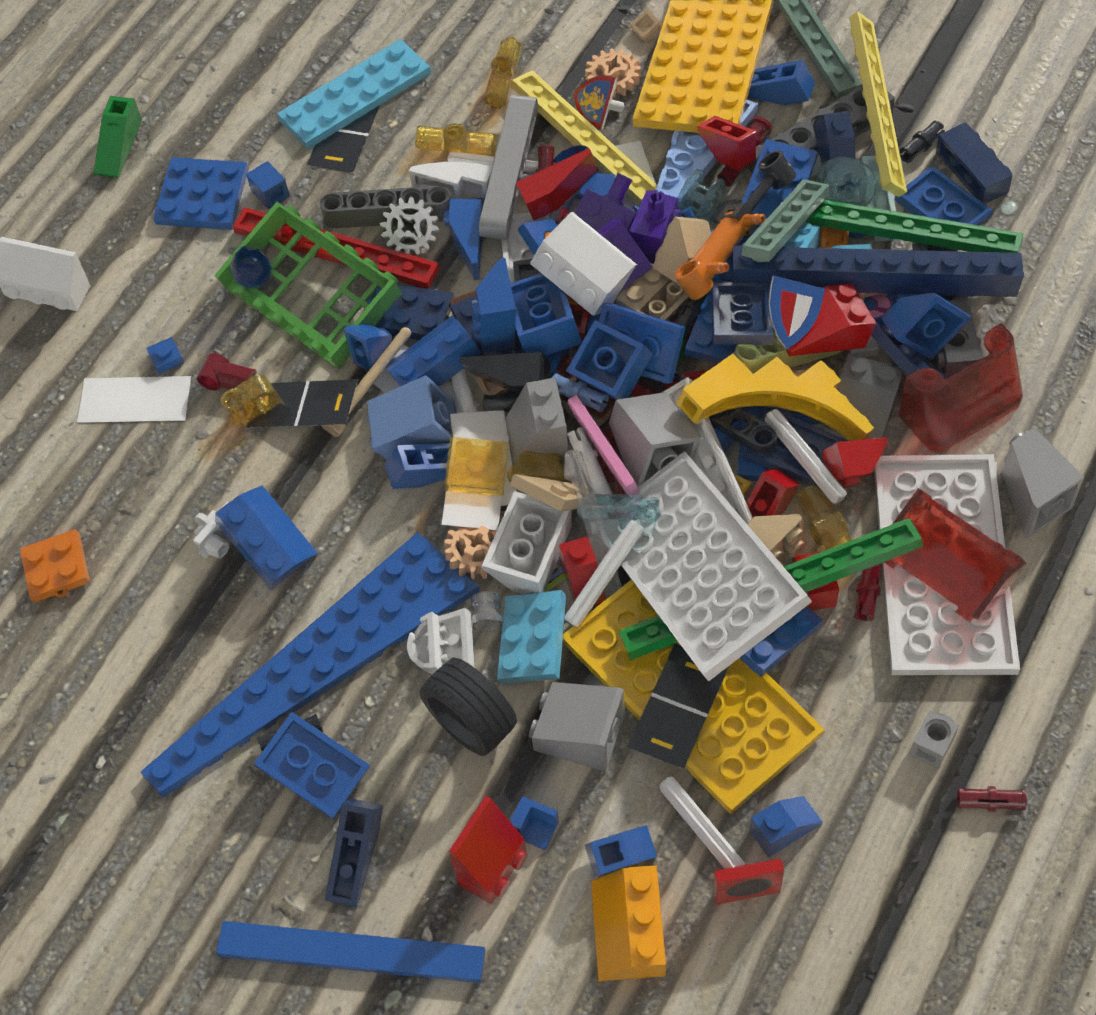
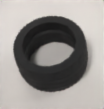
(468, 706)

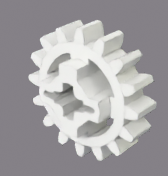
(419, 217)

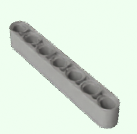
(508, 167)

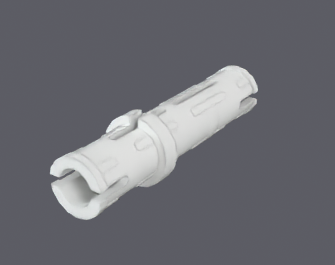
(595, 473)

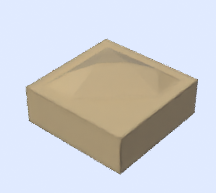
(646, 26)

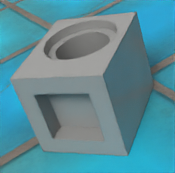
(934, 751)

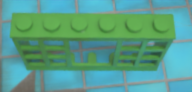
(268, 307)

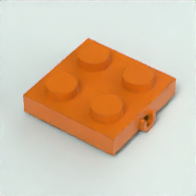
(54, 566)

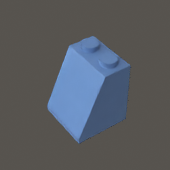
(410, 416)

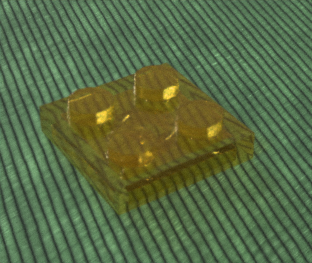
(476, 466)

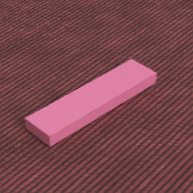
(603, 446)

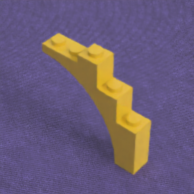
(774, 385)

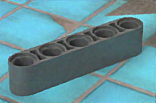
(367, 206)

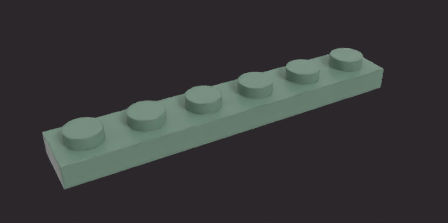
(820, 46)
(785, 221)

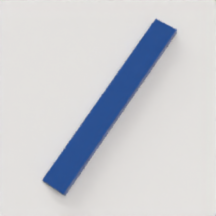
(351, 952)

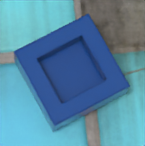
(165, 355)

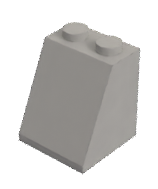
(537, 421)
(651, 434)
(1039, 481)
(579, 723)

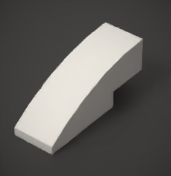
(457, 177)

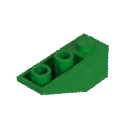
(116, 135)

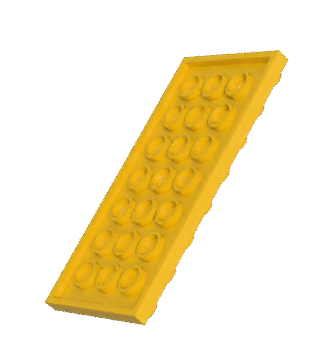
(702, 63)
(752, 722)

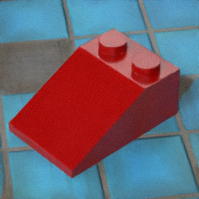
(840, 325)
(487, 852)

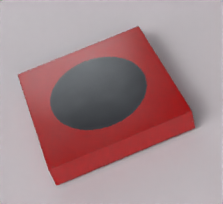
(748, 881)

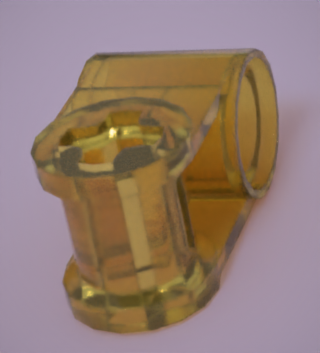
(251, 397)
(539, 466)

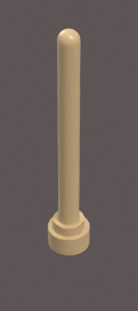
(372, 375)

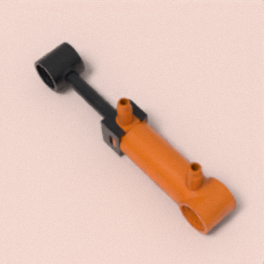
(734, 224)

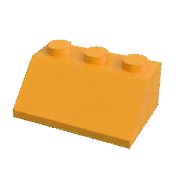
(628, 924)

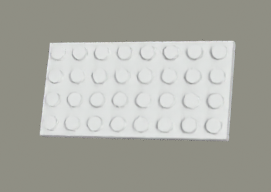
(706, 569)
(921, 623)

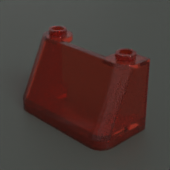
(956, 407)
(956, 558)

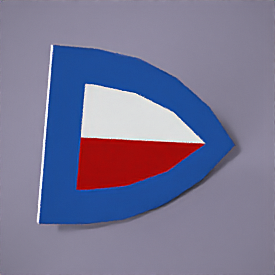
(793, 308)

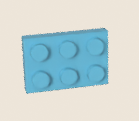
(532, 637)

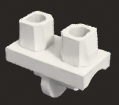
(210, 536)

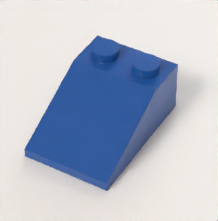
(543, 316)

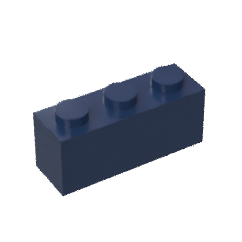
(974, 163)

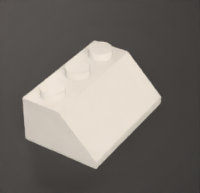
(583, 264)
(41, 274)
(527, 544)

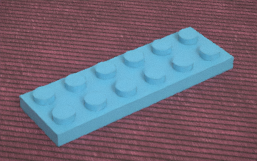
(354, 93)

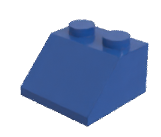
(925, 322)

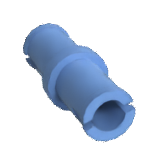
(586, 395)

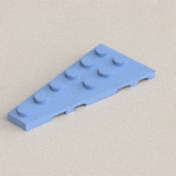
(690, 153)

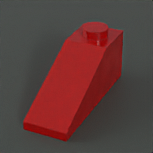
(553, 186)

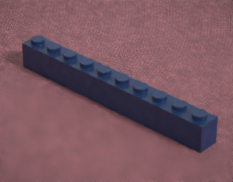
(889, 270)

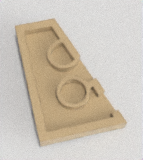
(551, 492)

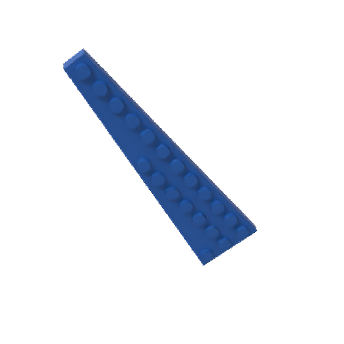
(332, 648)

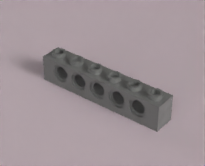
(803, 133)
(964, 346)

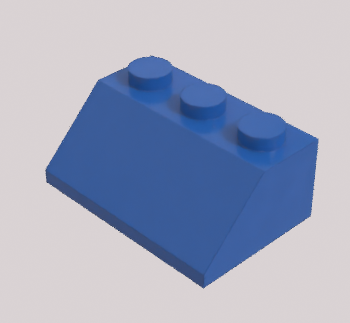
(494, 311)
(435, 355)
(264, 535)

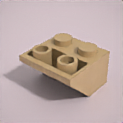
(681, 244)
(653, 295)
(780, 534)

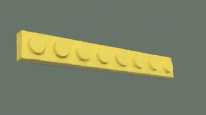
(878, 105)
(581, 132)

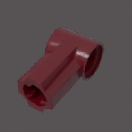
(219, 372)

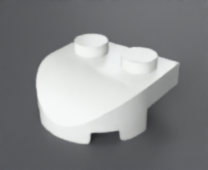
(441, 639)

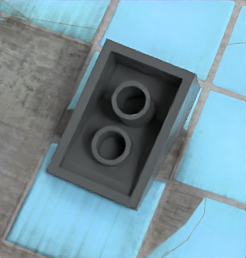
(871, 390)

